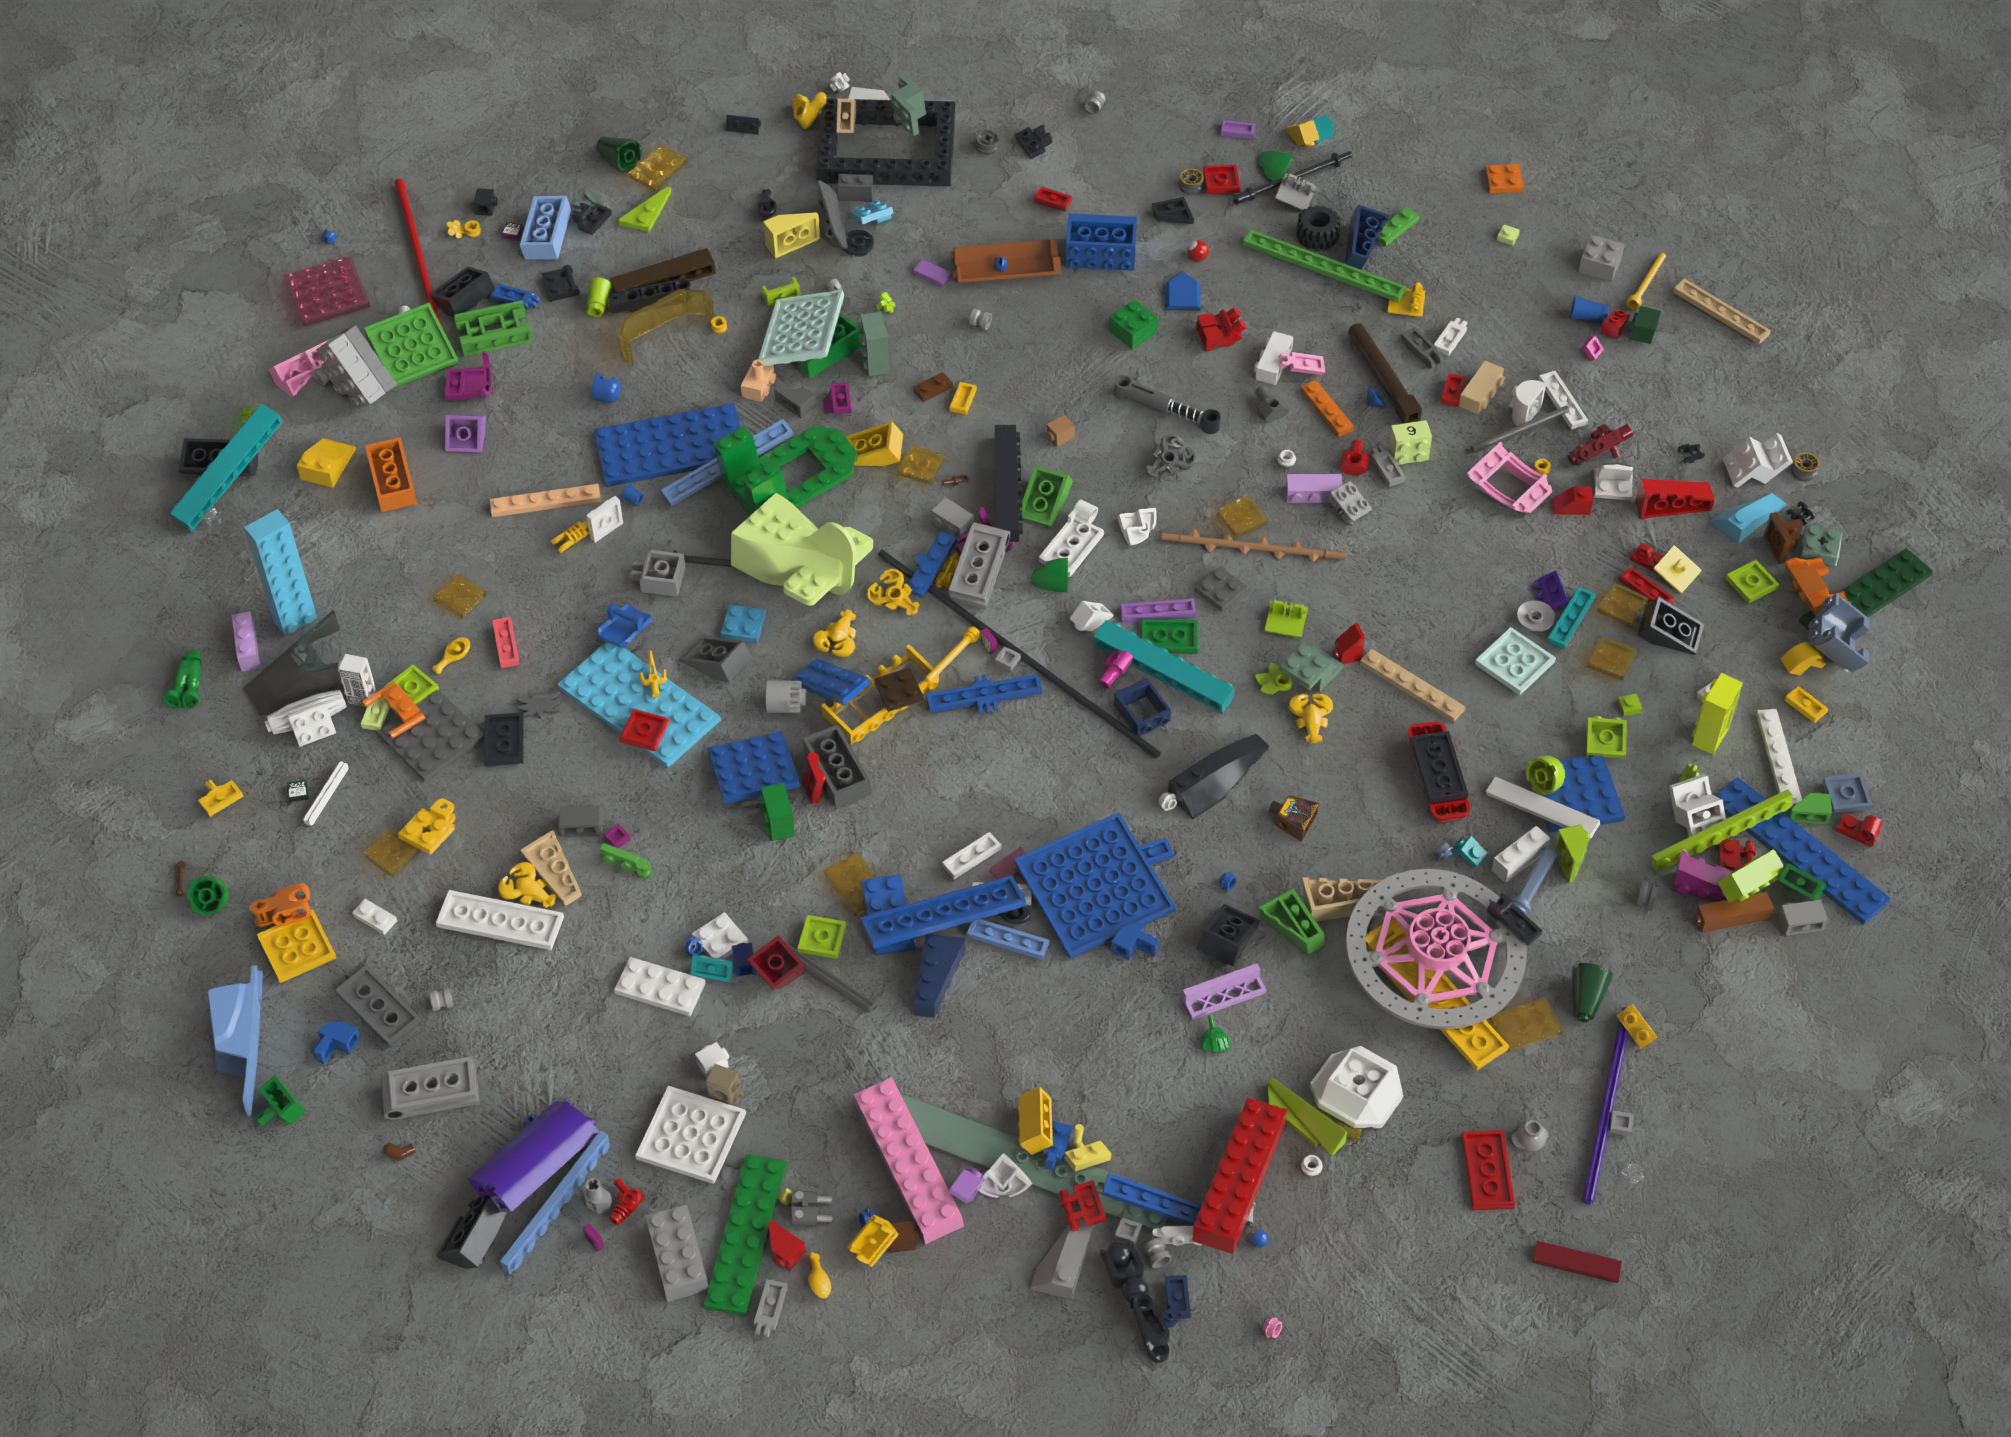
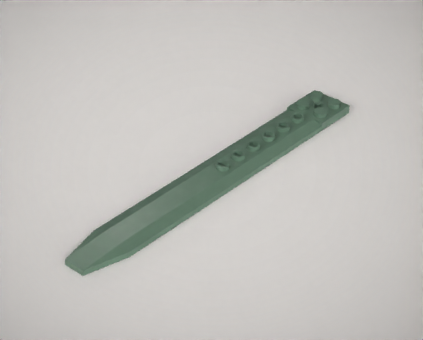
(985, 1145)

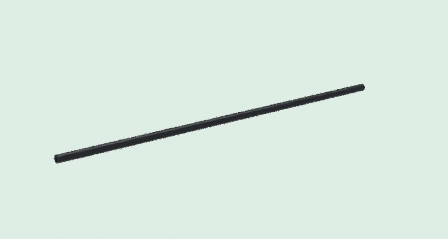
(1027, 659)

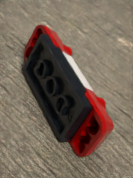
(1439, 771)

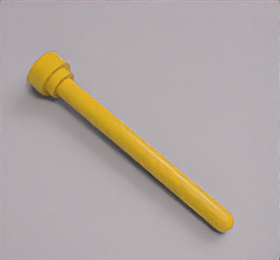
(1634, 301)
(970, 636)

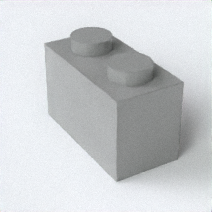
(952, 518)
(1802, 917)

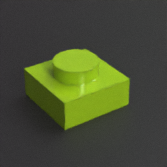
(1629, 704)

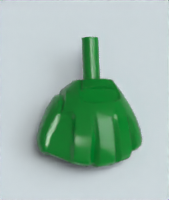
(1214, 1038)

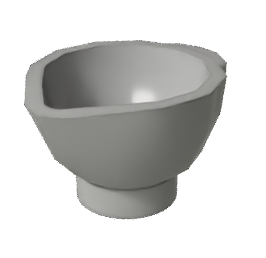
(1530, 1136)

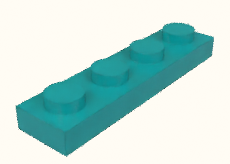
(1571, 618)

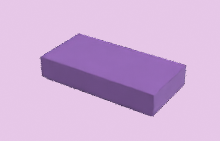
(1237, 129)
(932, 273)

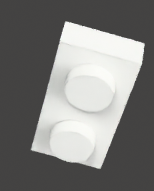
(374, 916)

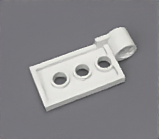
(1078, 519)

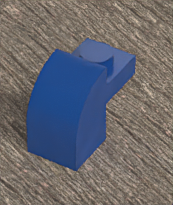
(1133, 937)
(338, 1036)

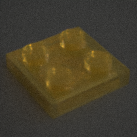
(921, 464)
(1242, 516)
(460, 596)
(1622, 604)
(1612, 658)
(391, 852)

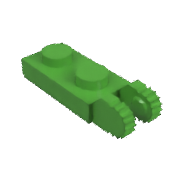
(625, 860)

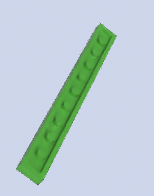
(1324, 265)

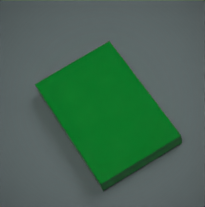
(1172, 635)

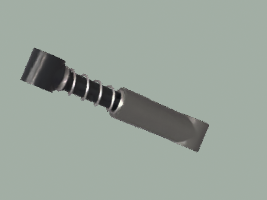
(1127, 389)

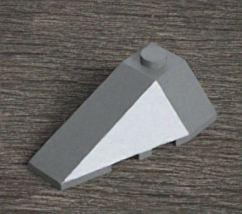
(1063, 1263)

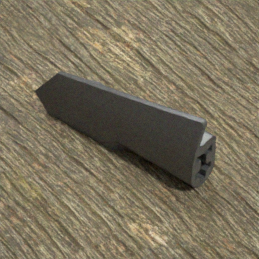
(832, 224)

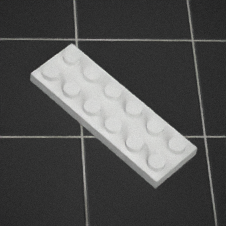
(500, 920)

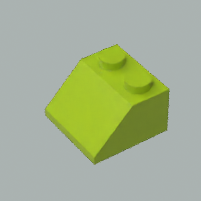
(1573, 846)

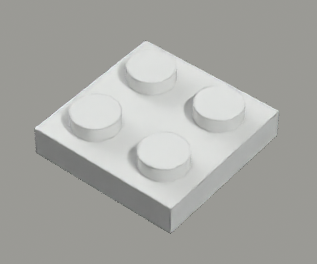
(604, 519)
(720, 936)

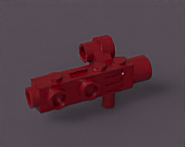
(1601, 441)

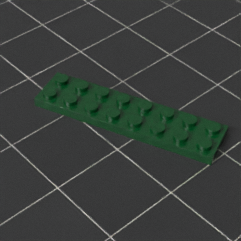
(1882, 584)

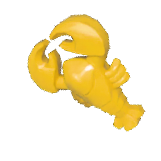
(894, 594)
(838, 633)
(1312, 714)
(525, 886)

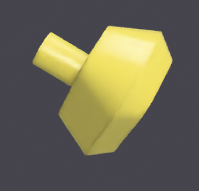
(785, 1197)

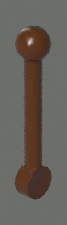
(180, 865)

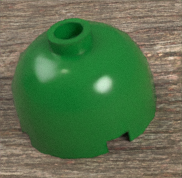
(208, 895)

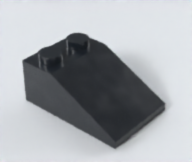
(1670, 627)
(1227, 934)

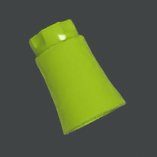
(597, 296)

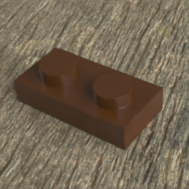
(933, 386)

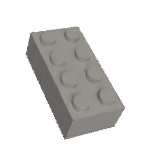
(677, 1253)

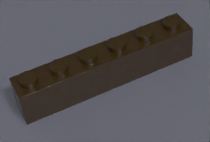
(688, 266)

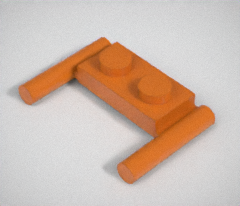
(400, 704)

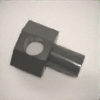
(1271, 406)

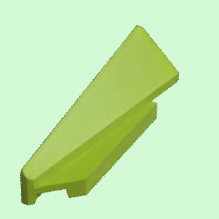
(1306, 1119)

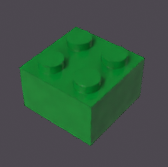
(1133, 324)
(777, 812)

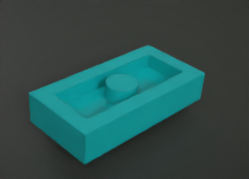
(712, 968)

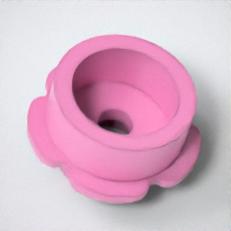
(1272, 1327)

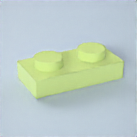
(375, 715)

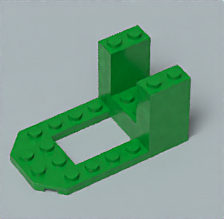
(758, 479)

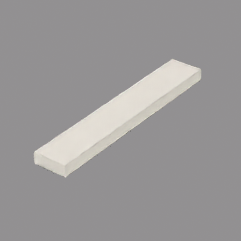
(1540, 806)

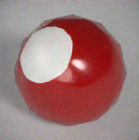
(1198, 250)

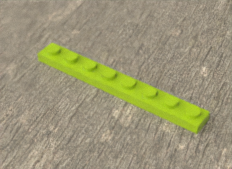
(1723, 830)

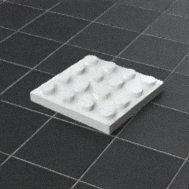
(690, 1134)

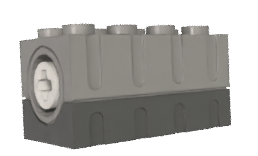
(354, 368)

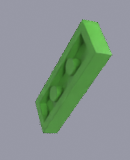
(1397, 226)

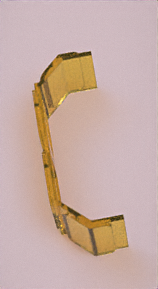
(661, 312)

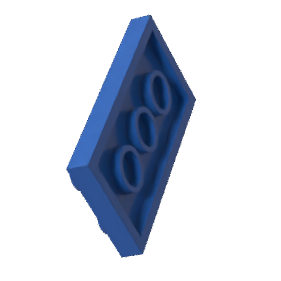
(831, 681)
(885, 894)

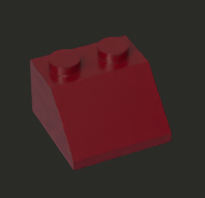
(776, 963)

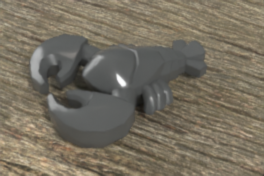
(1169, 459)

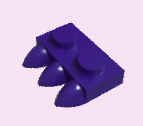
(1551, 590)

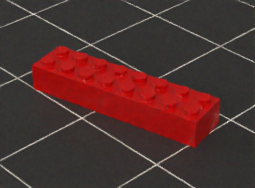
(1239, 1175)

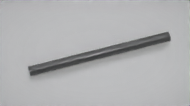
(1511, 432)

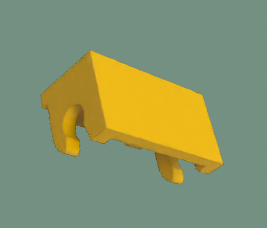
(873, 1240)

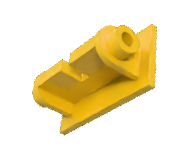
(949, 568)
(1636, 1026)

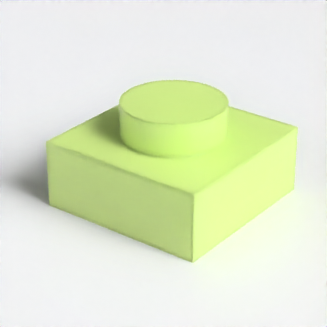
(1508, 235)

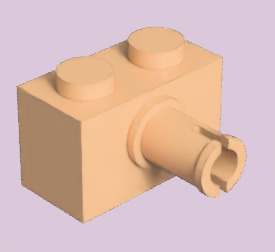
(757, 381)

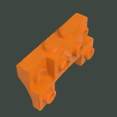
(1808, 581)

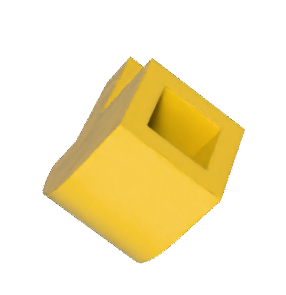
(1801, 657)

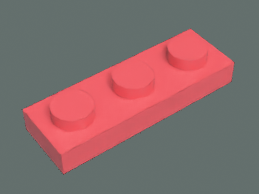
(506, 642)

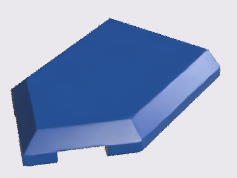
(1182, 293)

